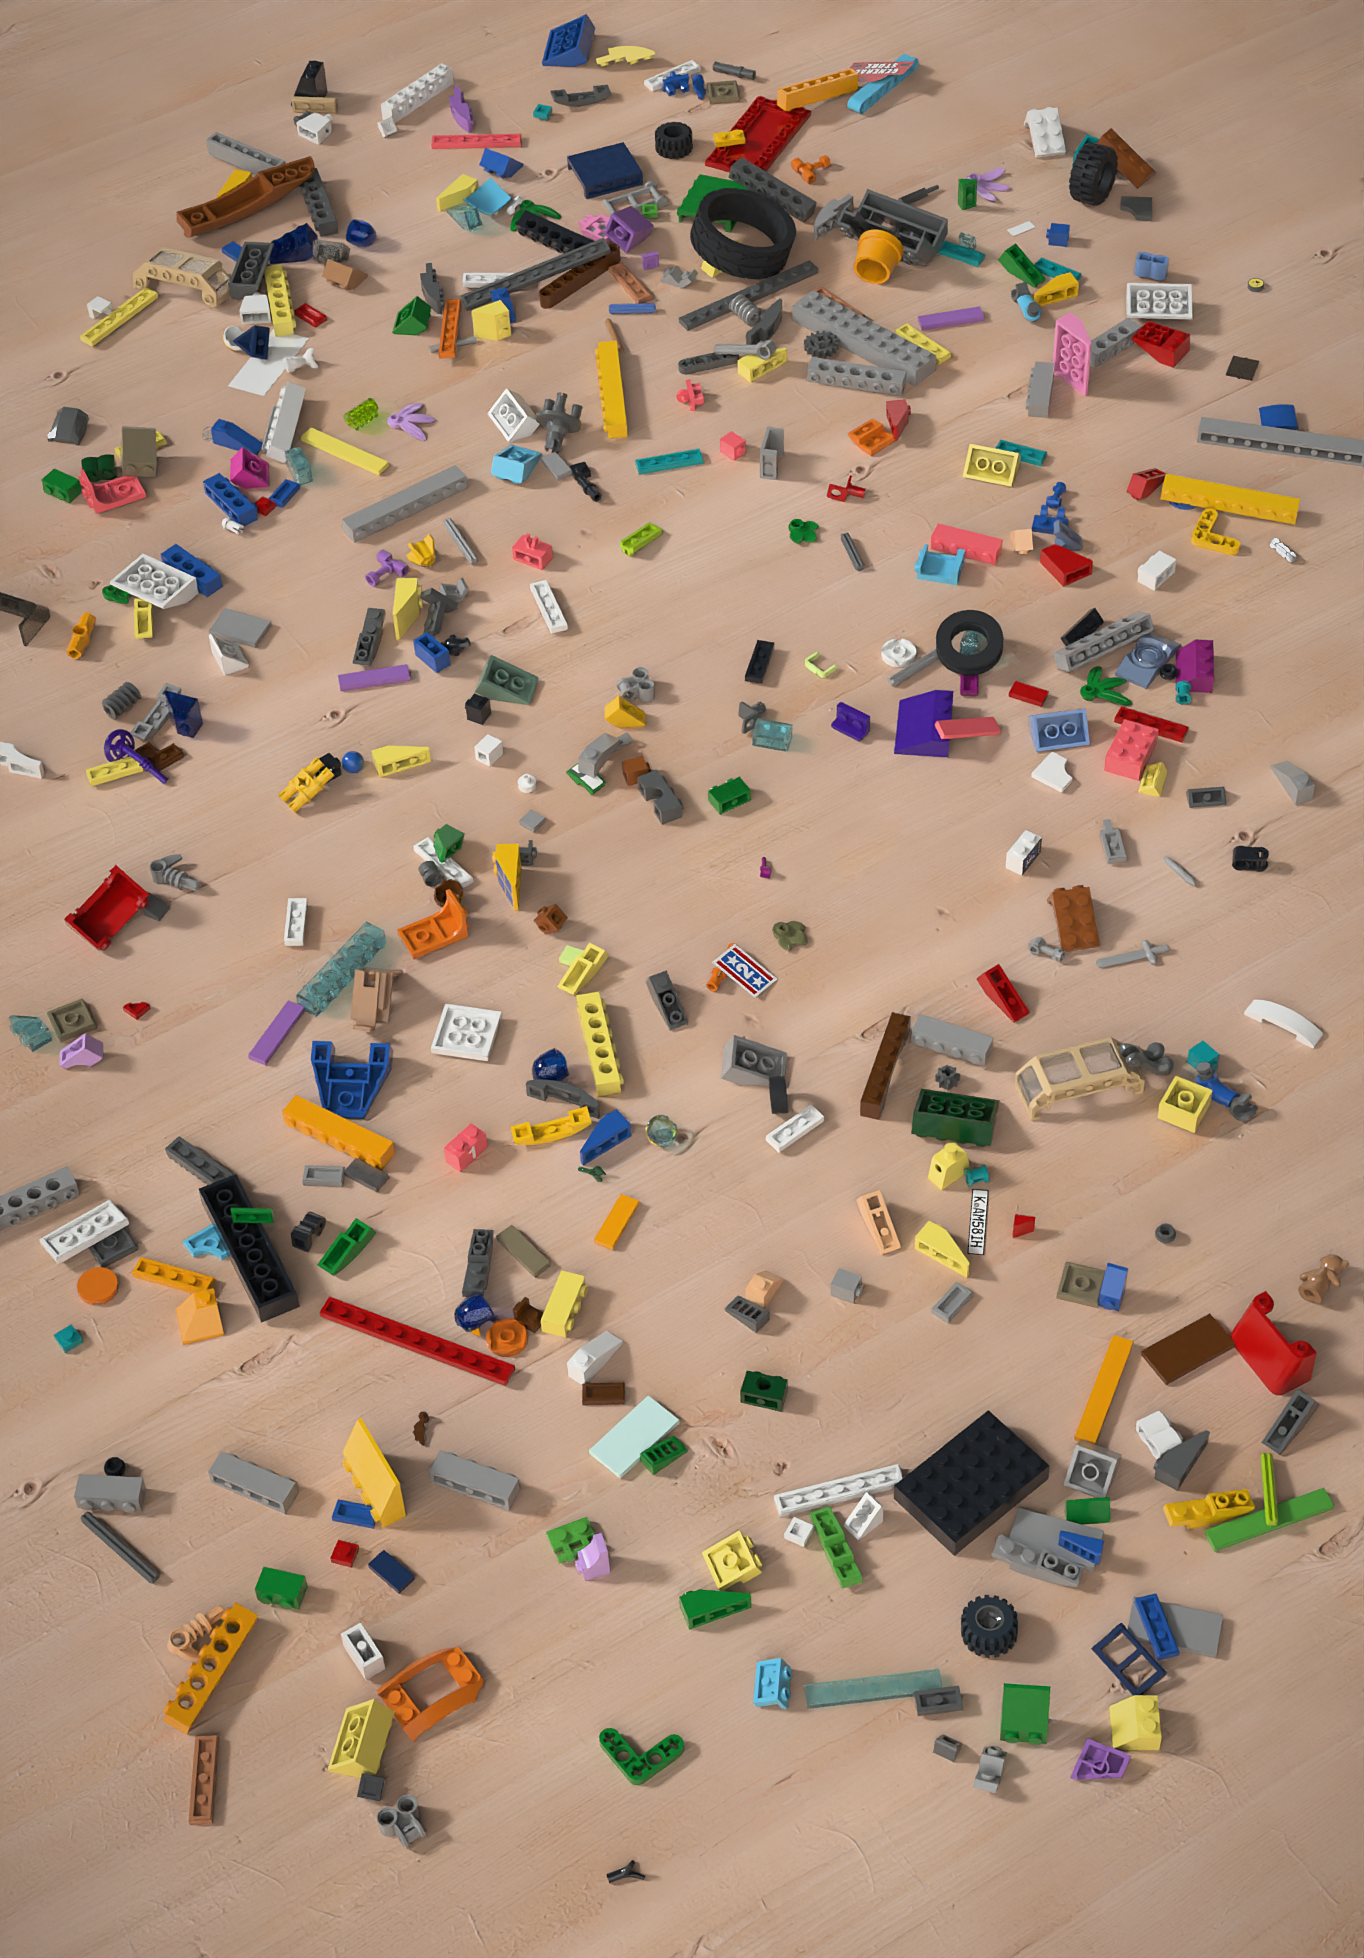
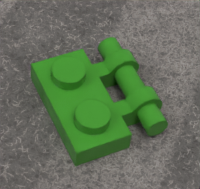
(568, 1536)

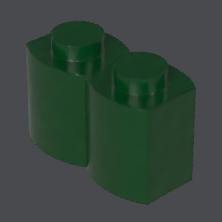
(100, 467)

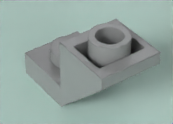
(677, 278)
(990, 1769)

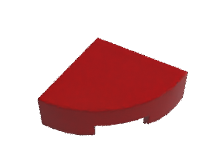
(137, 1009)

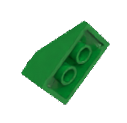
(1024, 1713)

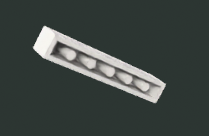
(285, 422)

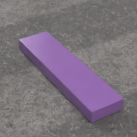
(950, 318)
(374, 677)
(276, 1032)

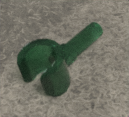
(595, 1172)

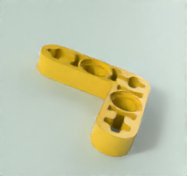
(1231, 545)

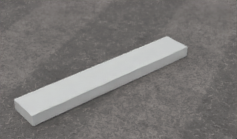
(837, 1490)

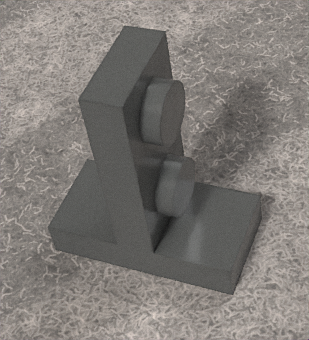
(438, 606)

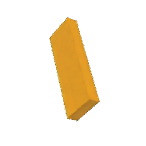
(616, 1221)

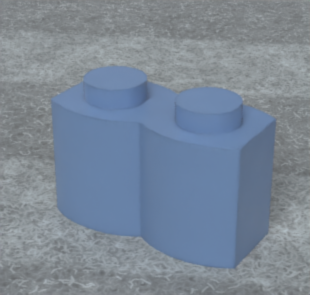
(1151, 266)

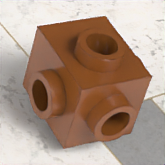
(550, 919)

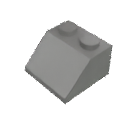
(1092, 1469)

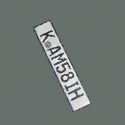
(978, 1222)

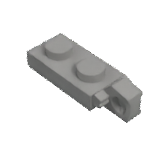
(1112, 843)

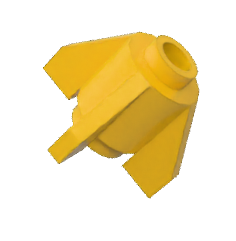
(422, 552)

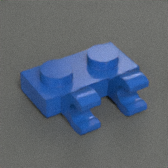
(1046, 524)

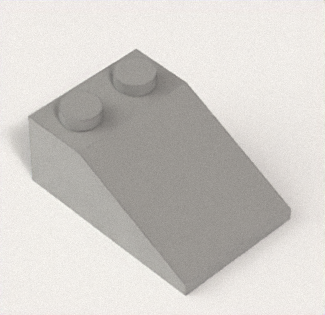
(751, 1062)

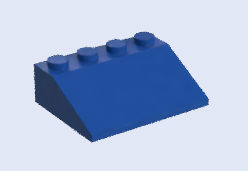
(569, 43)

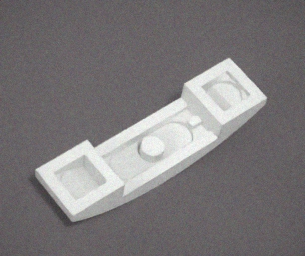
(1285, 1018)

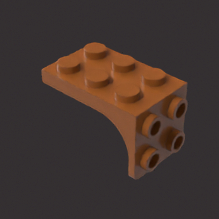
(1074, 918)

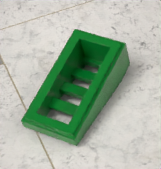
(653, 1451)

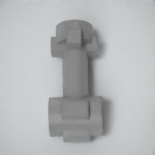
(1039, 944)

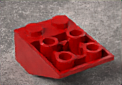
(1163, 343)

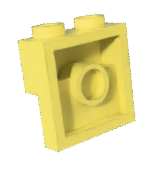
(733, 1561)

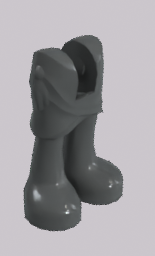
(1149, 1058)

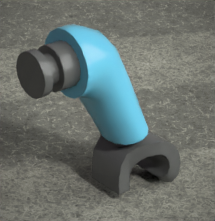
(1030, 308)

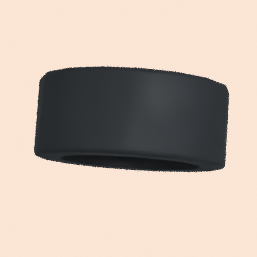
(778, 1094)

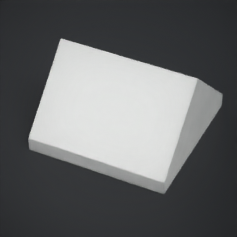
(227, 654)

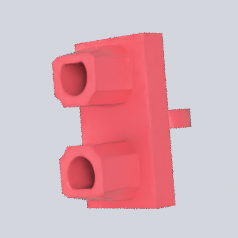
(691, 394)

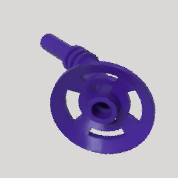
(128, 749)

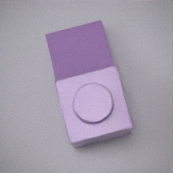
(83, 1051)
(593, 1559)

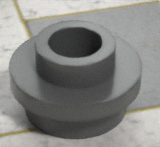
(1165, 1229)

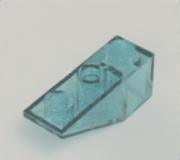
(970, 642)

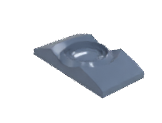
(1147, 659)

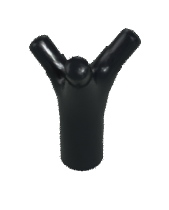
(624, 1872)

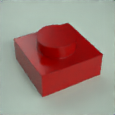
(265, 506)
(344, 1553)

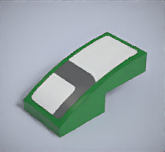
(591, 784)

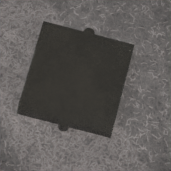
(1242, 368)

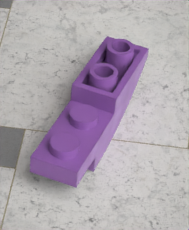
(461, 111)

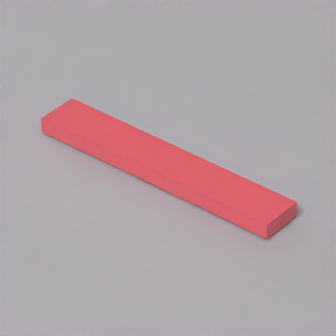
(476, 141)

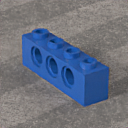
(230, 499)
(207, 579)

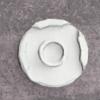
(898, 653)

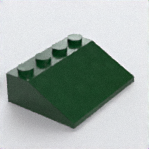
(955, 1117)

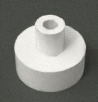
(527, 783)

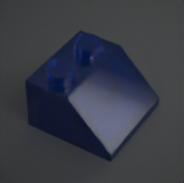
(184, 713)

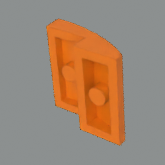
(871, 437)

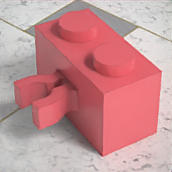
(532, 552)

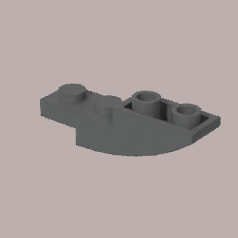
(431, 289)
(767, 326)
(370, 637)
(478, 1262)

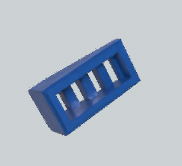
(1083, 1546)

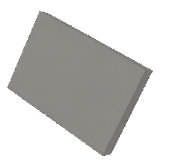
(240, 627)

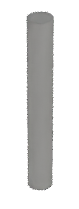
(461, 342)

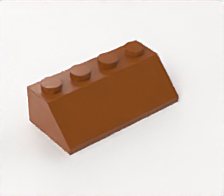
(1129, 162)

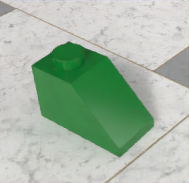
(447, 842)

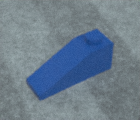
(233, 437)
(607, 1134)

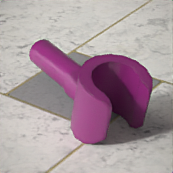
(765, 871)

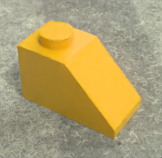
(624, 714)

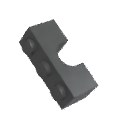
(666, 806)

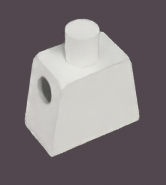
(315, 127)
(255, 309)

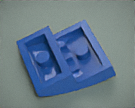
(1279, 416)

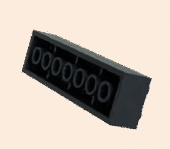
(249, 1250)

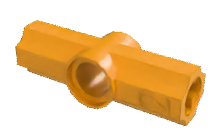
(81, 635)

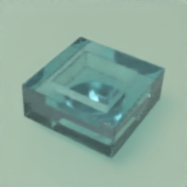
(967, 241)

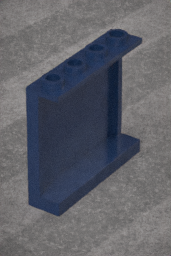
(605, 170)

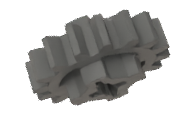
(821, 344)

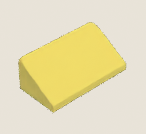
(1153, 779)

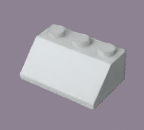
(513, 416)

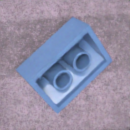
(1059, 729)

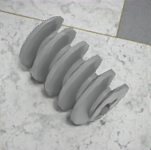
(745, 310)

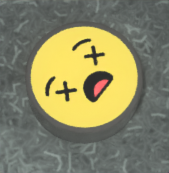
(1255, 285)

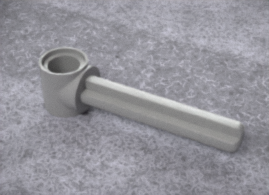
(758, 349)

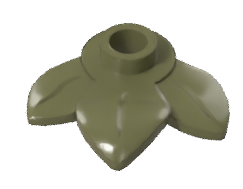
(791, 934)

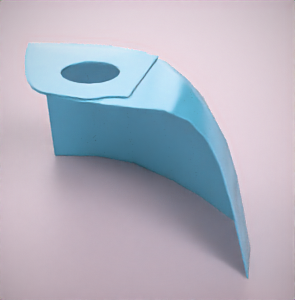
(488, 198)

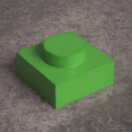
(649, 211)

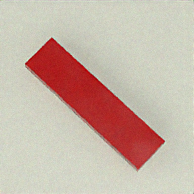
(1166, 728)

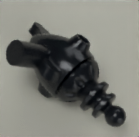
(456, 644)

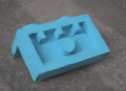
(772, 1683)

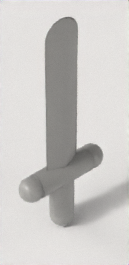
(1148, 952)

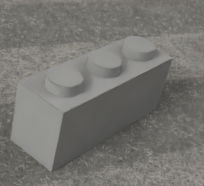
(110, 1493)

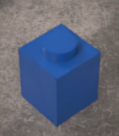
(1058, 234)

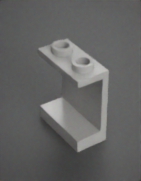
(771, 448)

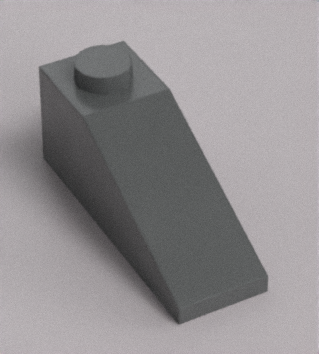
(1290, 1421)
(1180, 1460)

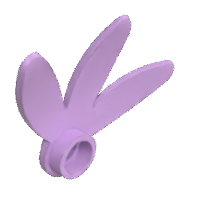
(984, 183)
(404, 418)

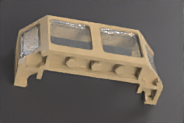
(186, 270)
(1074, 1074)

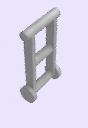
(650, 187)

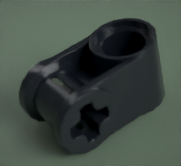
(1248, 858)

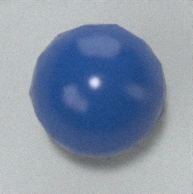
(352, 762)

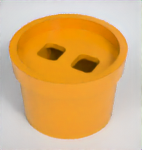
(877, 256)

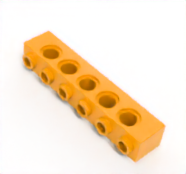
(184, 1718)

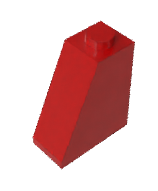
(1065, 564)

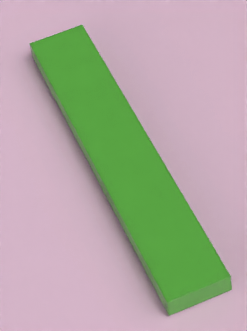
(1255, 1523)

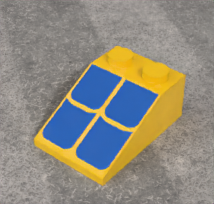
(509, 871)

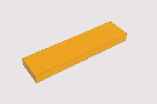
(172, 1276)

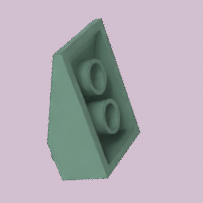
(506, 682)

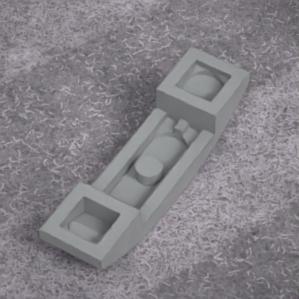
(157, 716)

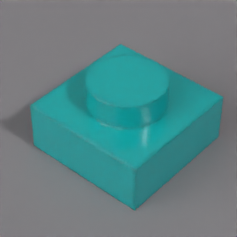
(542, 112)
(68, 1338)

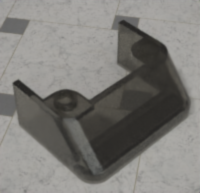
(34, 615)

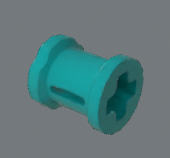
(1183, 692)
(976, 1175)

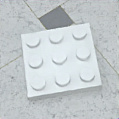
(466, 1032)

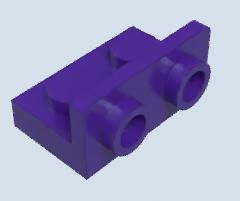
(851, 722)

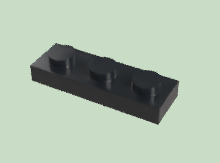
(1083, 628)
(759, 661)

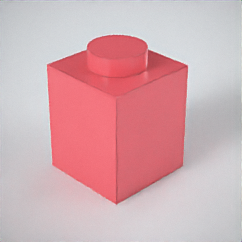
(733, 445)

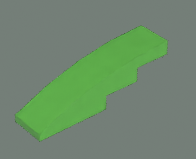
(835, 1547)

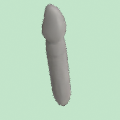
(1181, 872)

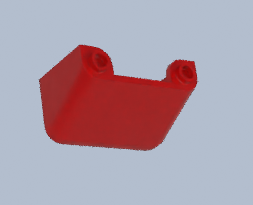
(108, 909)
(1268, 1353)

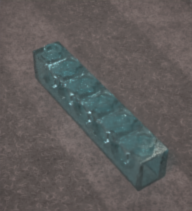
(341, 969)

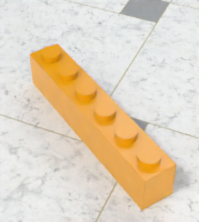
(817, 89)
(338, 1132)

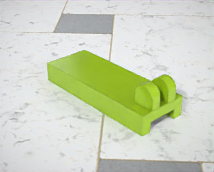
(640, 538)

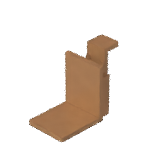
(372, 997)

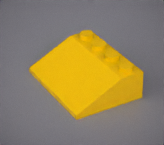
(373, 1476)

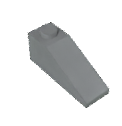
(597, 754)
(1294, 781)

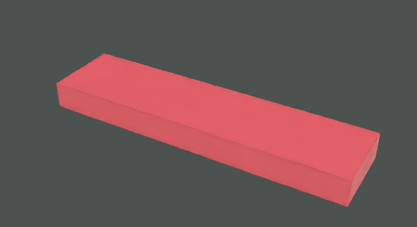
(967, 727)

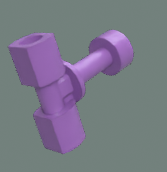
(388, 565)

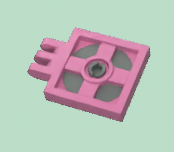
(594, 227)

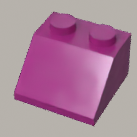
(248, 470)

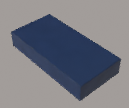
(391, 1571)

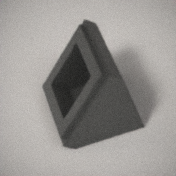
(947, 1747)

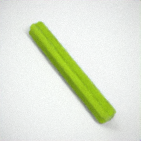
(1269, 1489)

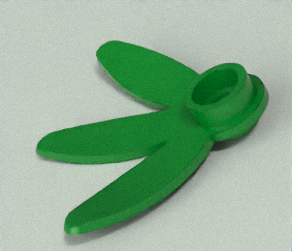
(531, 207)
(1100, 688)

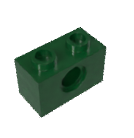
(770, 1399)

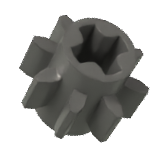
(947, 1077)

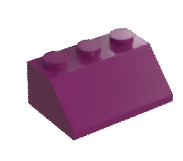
(1196, 665)

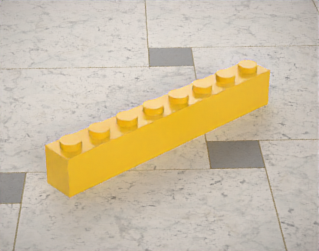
(611, 389)
(1230, 499)

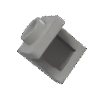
(455, 592)

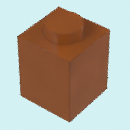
(634, 768)

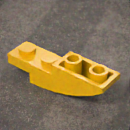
(1209, 1511)

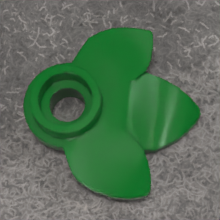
(802, 531)
(115, 594)

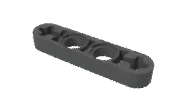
(690, 365)

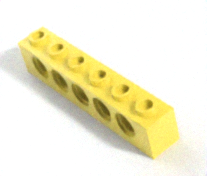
(280, 300)
(598, 1044)

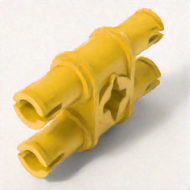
(314, 785)

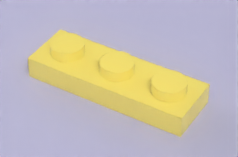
(112, 771)

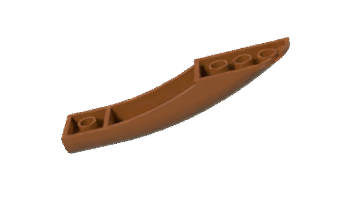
(246, 199)

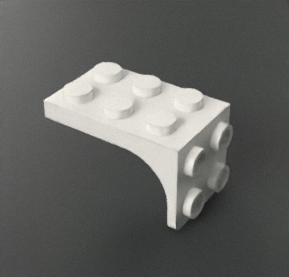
(1045, 132)

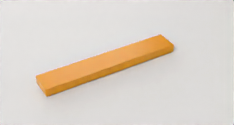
(1104, 1390)

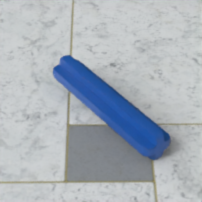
(632, 308)

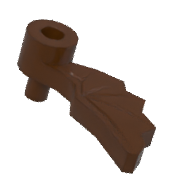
(419, 1430)

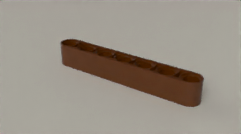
(577, 278)

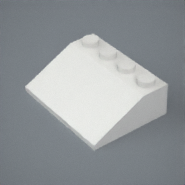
(1159, 301)
(156, 582)

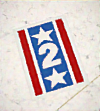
(744, 970)

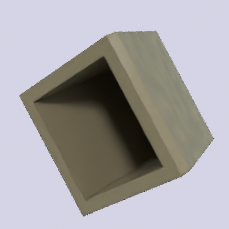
(138, 451)

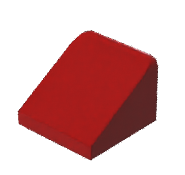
(1023, 1225)

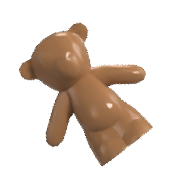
(1318, 1281)

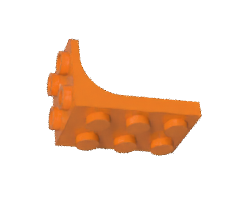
(437, 930)

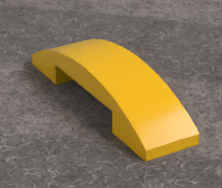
(552, 1130)

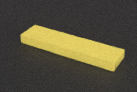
(916, 337)

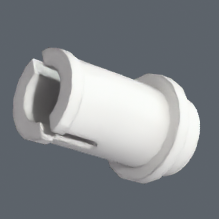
(228, 523)

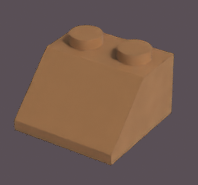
(342, 274)

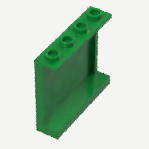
(702, 186)

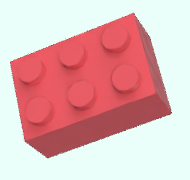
(1131, 750)

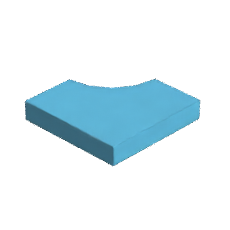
(205, 1242)

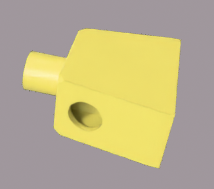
(948, 1165)

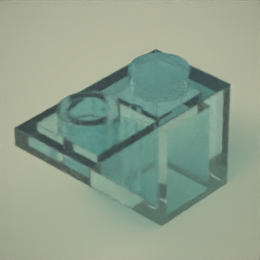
(31, 1031)

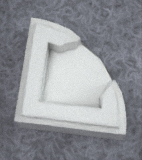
(511, 208)

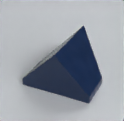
(254, 342)

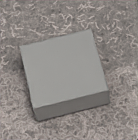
(532, 821)

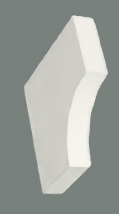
(1053, 772)

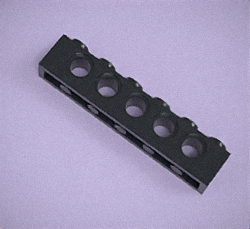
(549, 233)

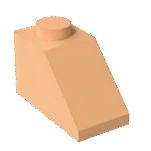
(1022, 540)
(763, 1288)

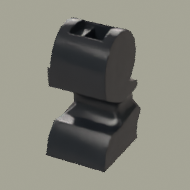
(302, 1233)

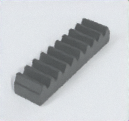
(196, 1161)

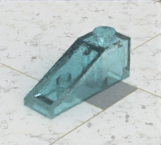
(466, 216)

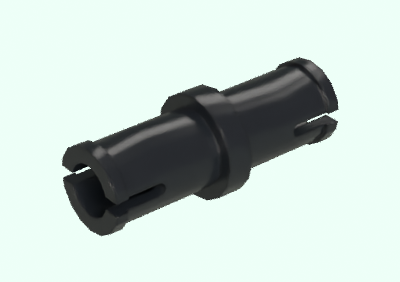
(589, 488)

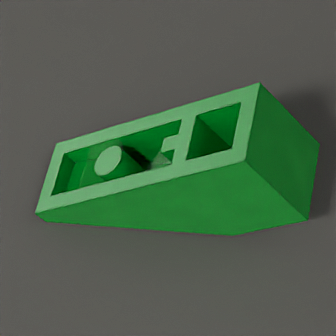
(1020, 266)
(710, 1605)

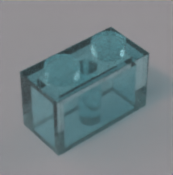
(298, 466)
(772, 735)

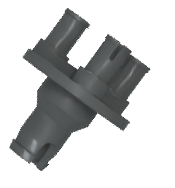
(558, 422)

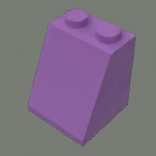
(628, 228)

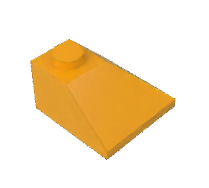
(199, 1317)

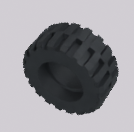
(1093, 174)

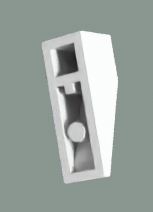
(592, 1357)

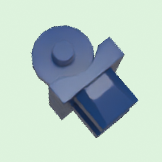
(675, 82)

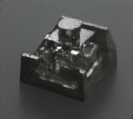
(330, 250)

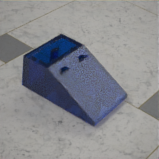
(294, 246)

